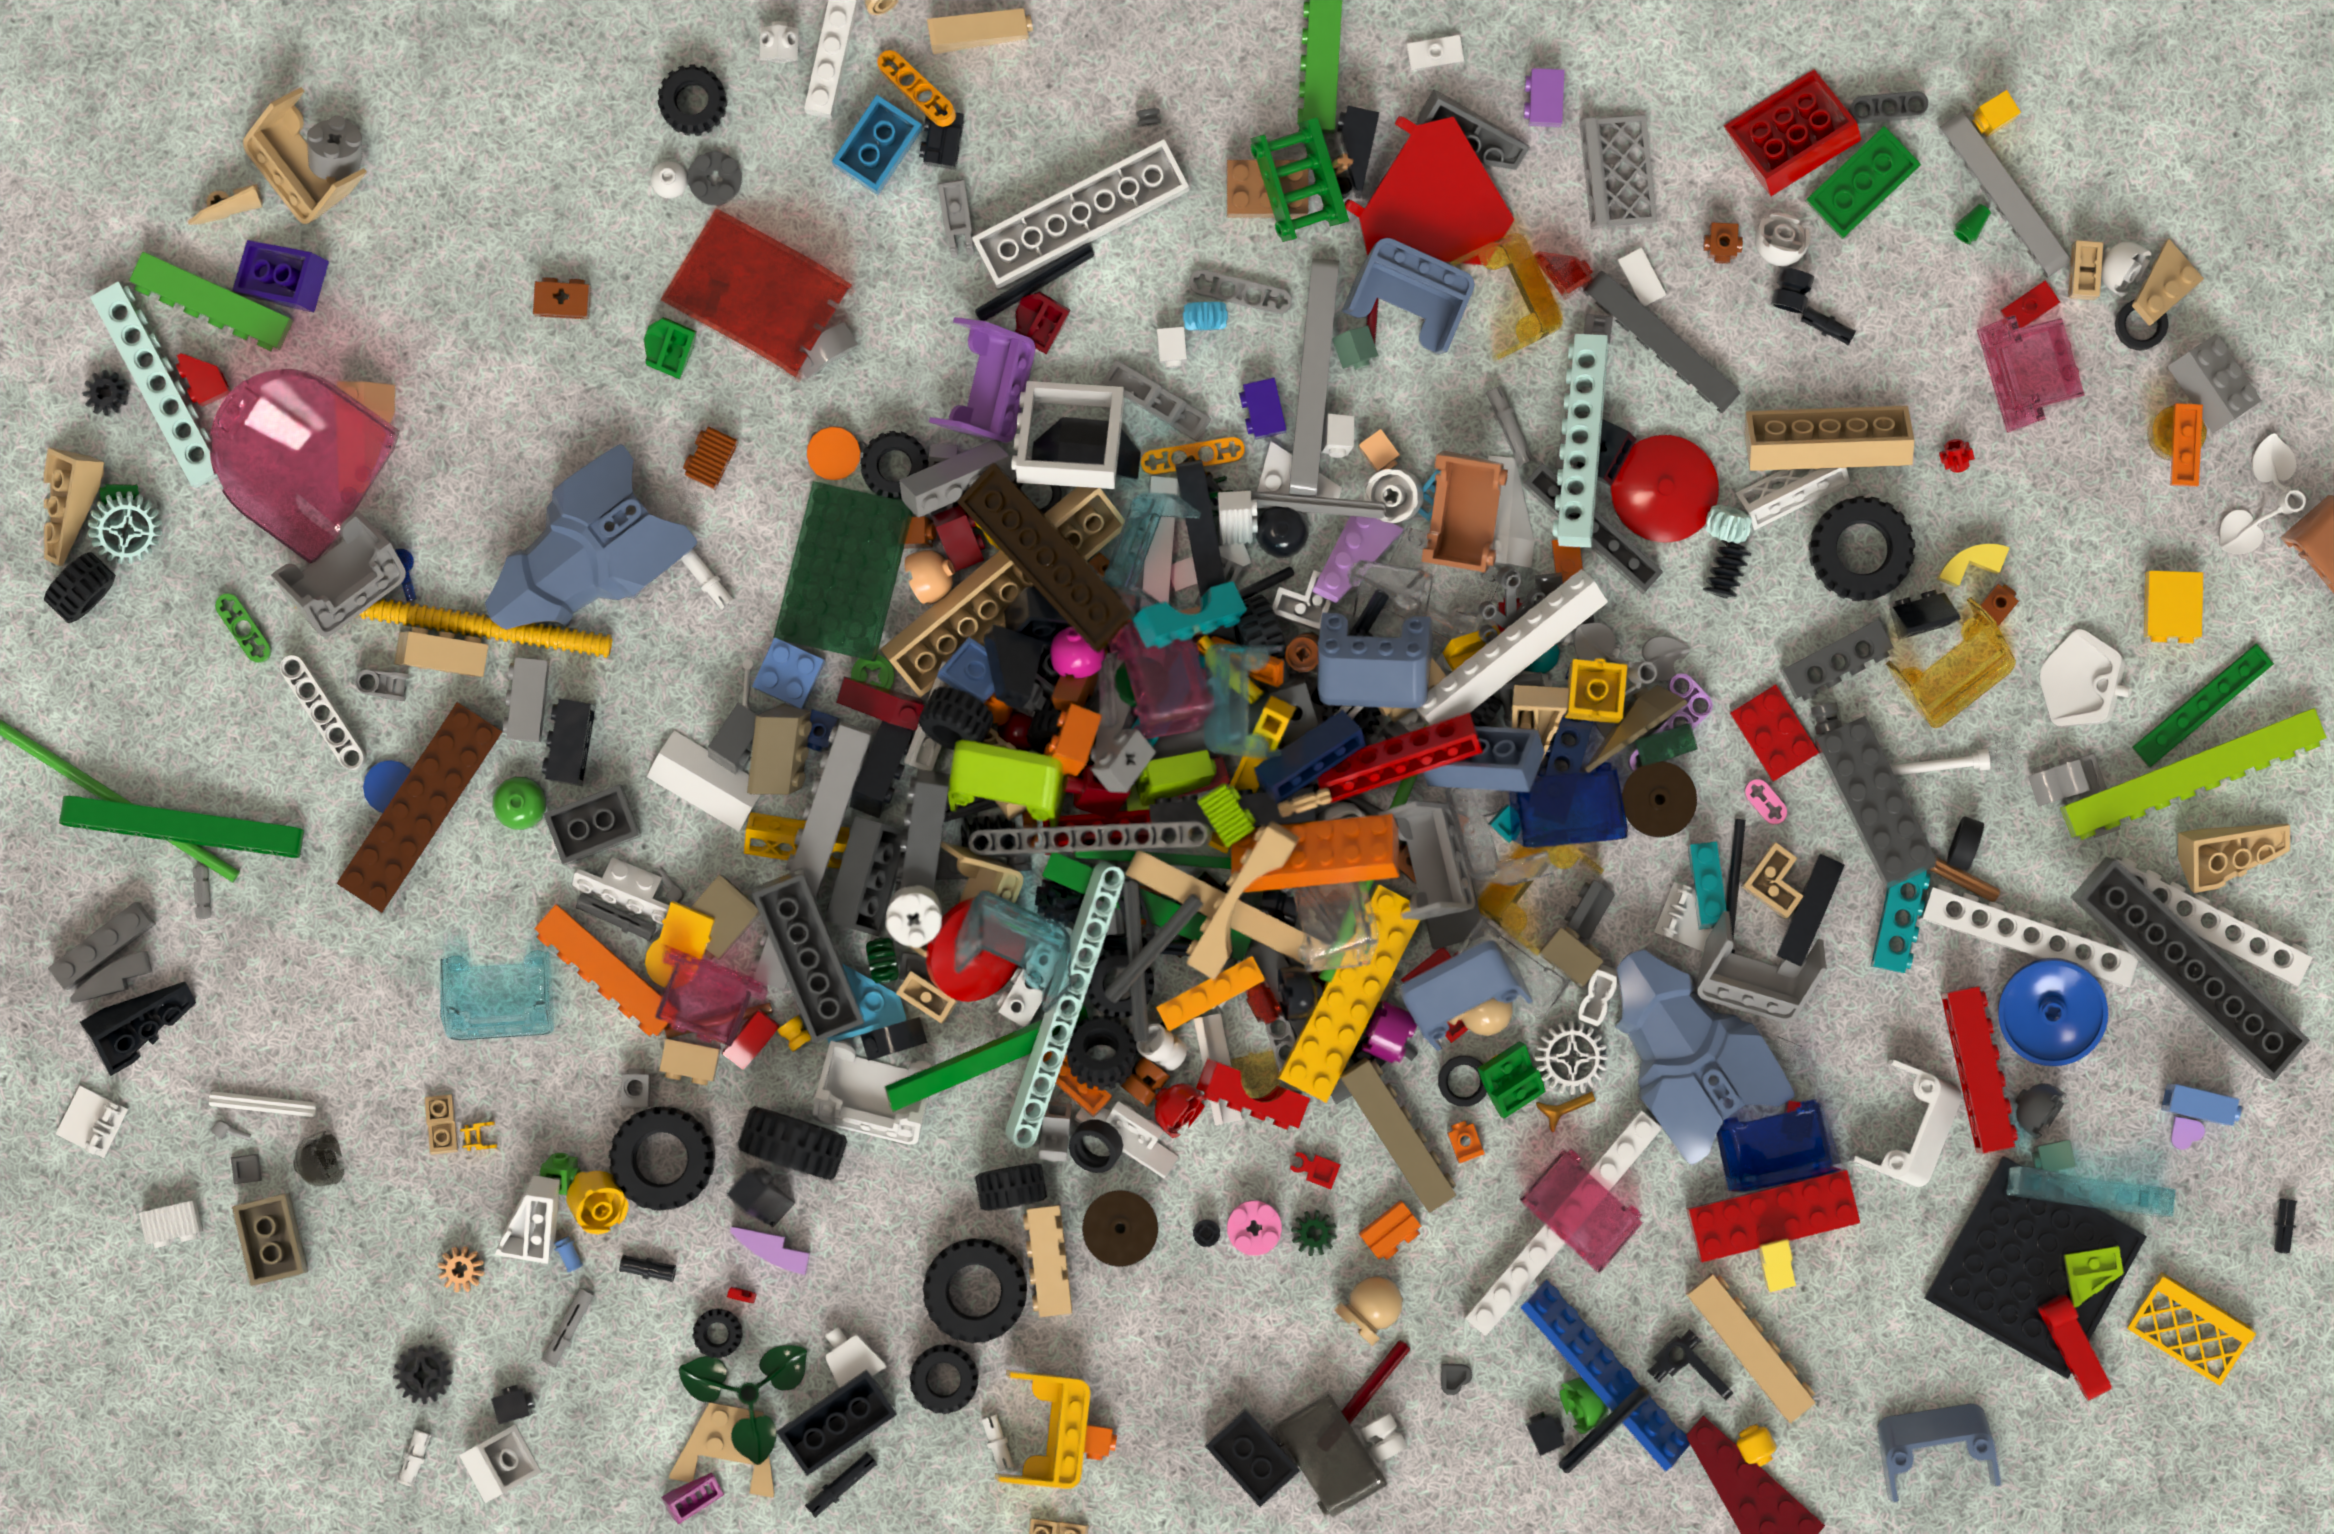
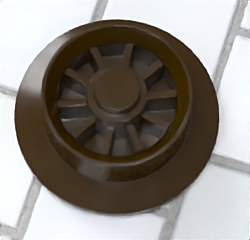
(1676, 794)
(1115, 1247)

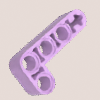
(1686, 712)

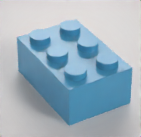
(877, 145)

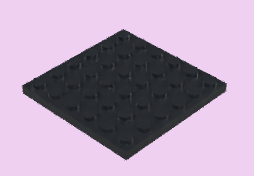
(2014, 1262)

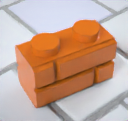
(1390, 1230)

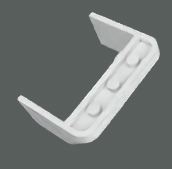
(1920, 1163)

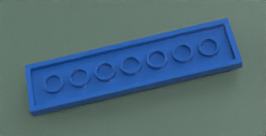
(1604, 1373)

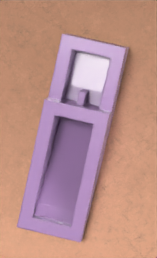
(772, 1249)

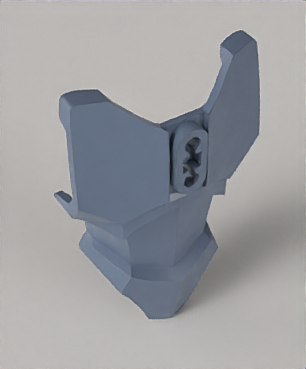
(578, 558)
(1686, 1044)

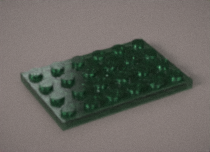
(843, 571)

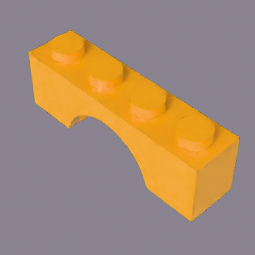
(1210, 993)

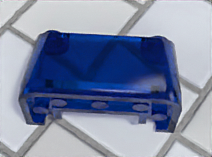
(1569, 809)
(1777, 1148)

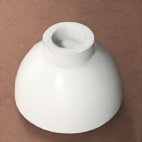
(669, 179)

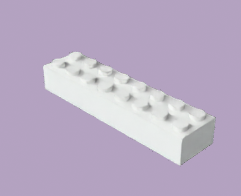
(1080, 214)

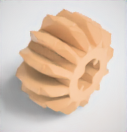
(468, 1274)

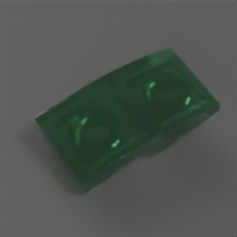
(1666, 744)

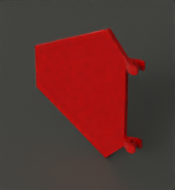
(1435, 196)

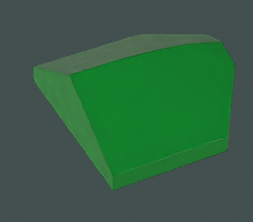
(669, 346)

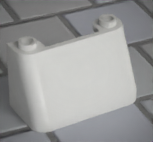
(855, 1098)

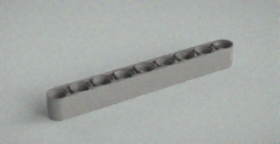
(1314, 377)

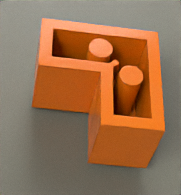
(1074, 738)

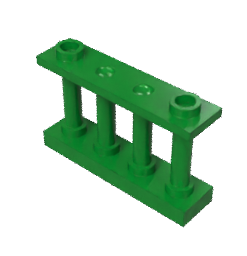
(1324, 185)

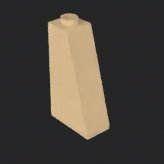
(978, 30)

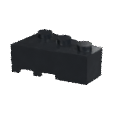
(881, 769)

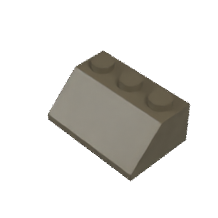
(779, 751)

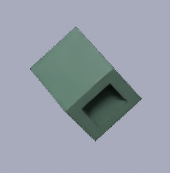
(1355, 348)
(2054, 1156)

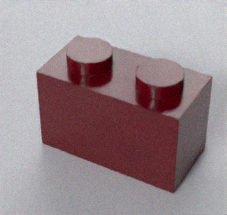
(958, 538)

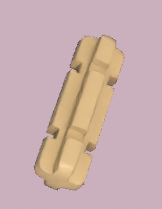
(1304, 802)

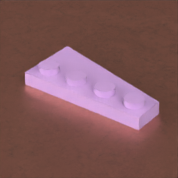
(1360, 540)

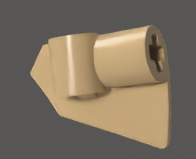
(243, 200)

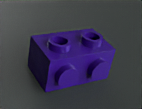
(1263, 409)

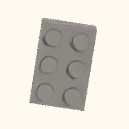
(2216, 382)

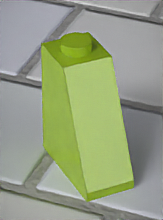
(1174, 776)

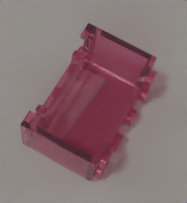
(1165, 683)

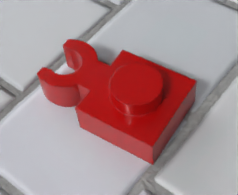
(1320, 1171)

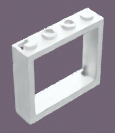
(1069, 473)

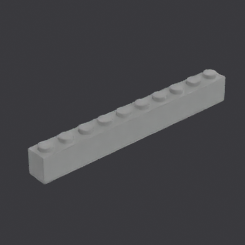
(821, 829)

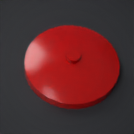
(1665, 489)
(979, 978)

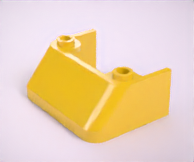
(1065, 1436)

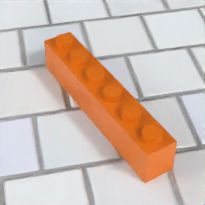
(602, 967)

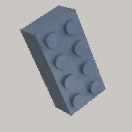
(1507, 762)

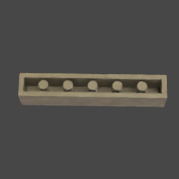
(1398, 1135)

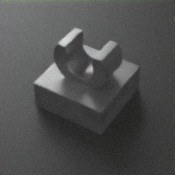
(1598, 325)

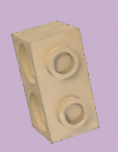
(2085, 270)

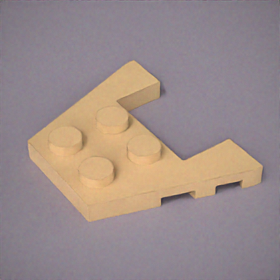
(714, 1440)

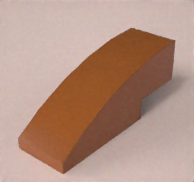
(1074, 690)

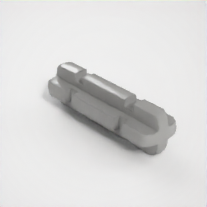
(201, 892)

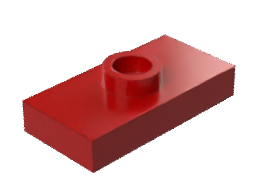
(2031, 304)

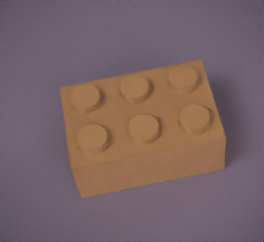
(1248, 194)

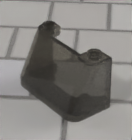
(1329, 1455)

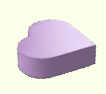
(2186, 1131)

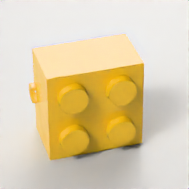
(1596, 691)

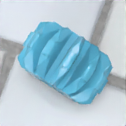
(1205, 316)

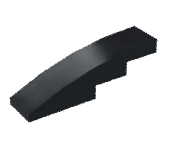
(1810, 910)

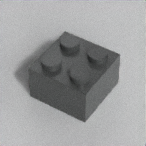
(734, 740)

